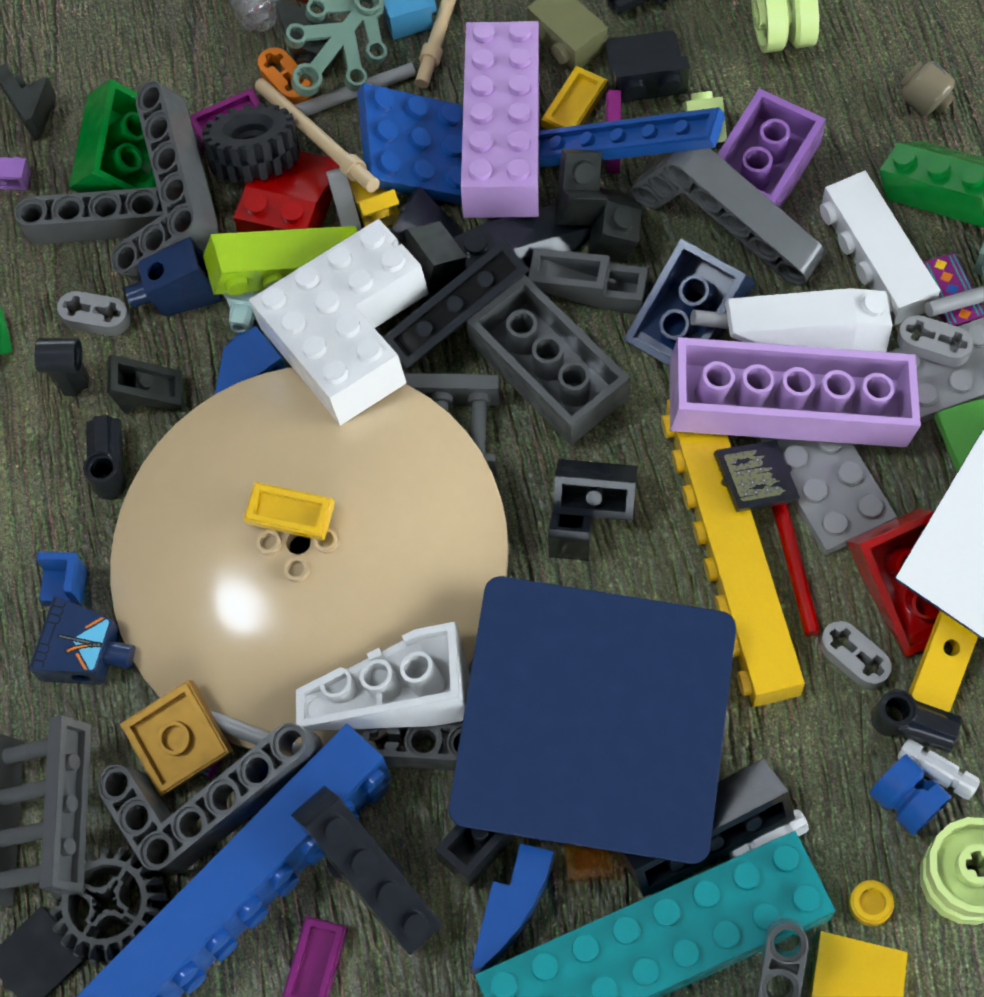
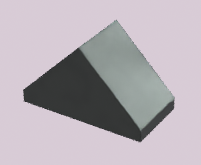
(438, 255)

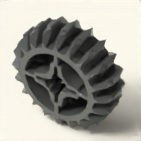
(102, 920)

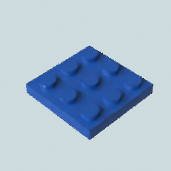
(412, 142)

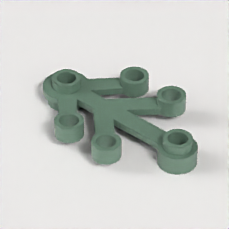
(340, 36)

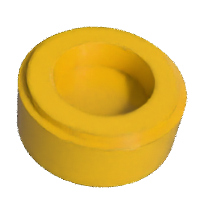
(871, 903)

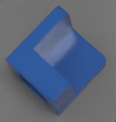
(62, 577)

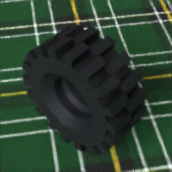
(251, 142)

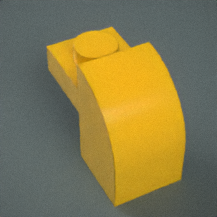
(374, 205)

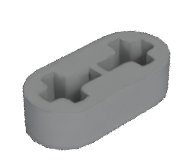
(343, 199)
(95, 309)
(935, 340)
(861, 648)

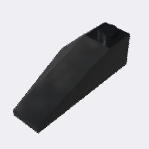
(523, 236)

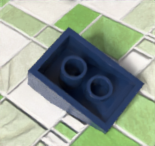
(687, 283)

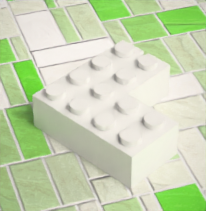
(329, 313)

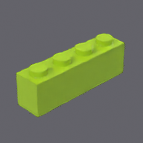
(261, 258)

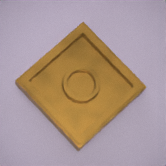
(176, 737)

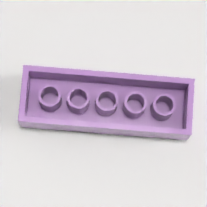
(501, 120)
(793, 392)

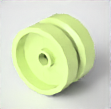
(783, 21)
(944, 872)

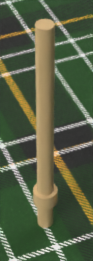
(432, 52)
(349, 164)

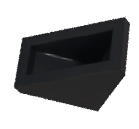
(569, 536)

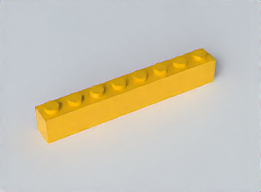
(739, 571)

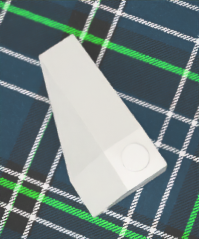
(814, 319)
(406, 685)

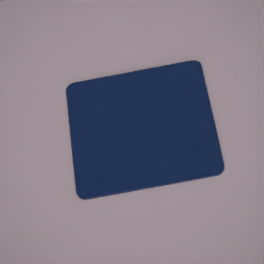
(594, 720)

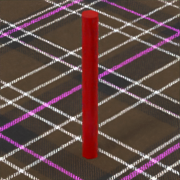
(796, 570)

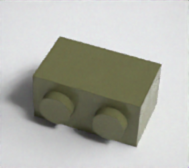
(569, 30)

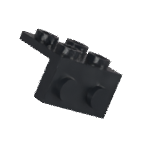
(647, 66)

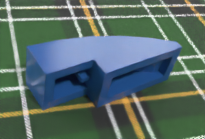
(512, 905)

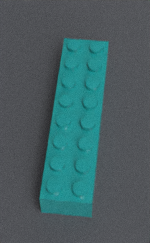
(675, 932)

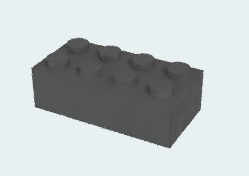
(548, 360)

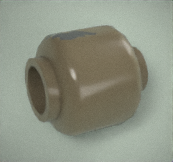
(928, 88)

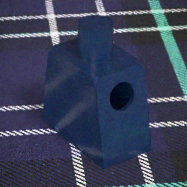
(173, 280)

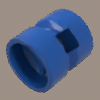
(910, 794)

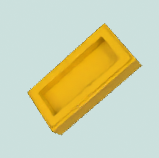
(575, 100)
(289, 511)

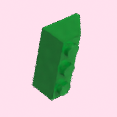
(111, 143)
(936, 180)

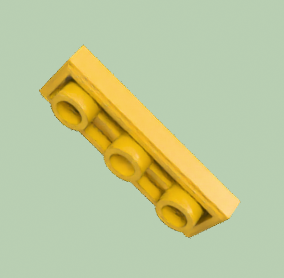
(939, 673)

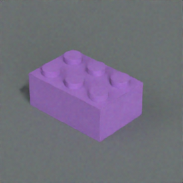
(773, 144)

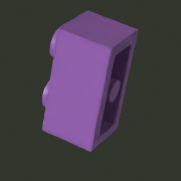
(14, 173)

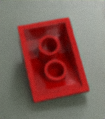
(289, 200)
(878, 559)

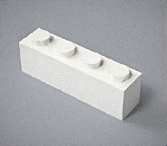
(878, 245)

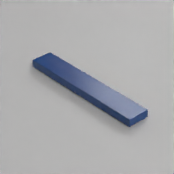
(635, 136)

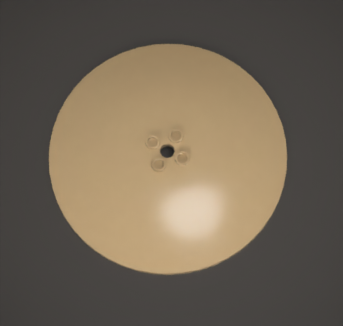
(242, 614)

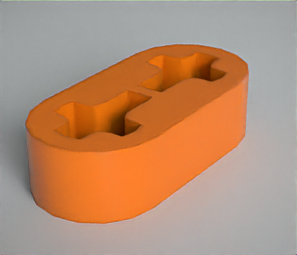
(281, 80)

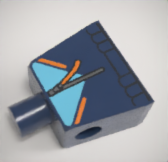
(78, 646)

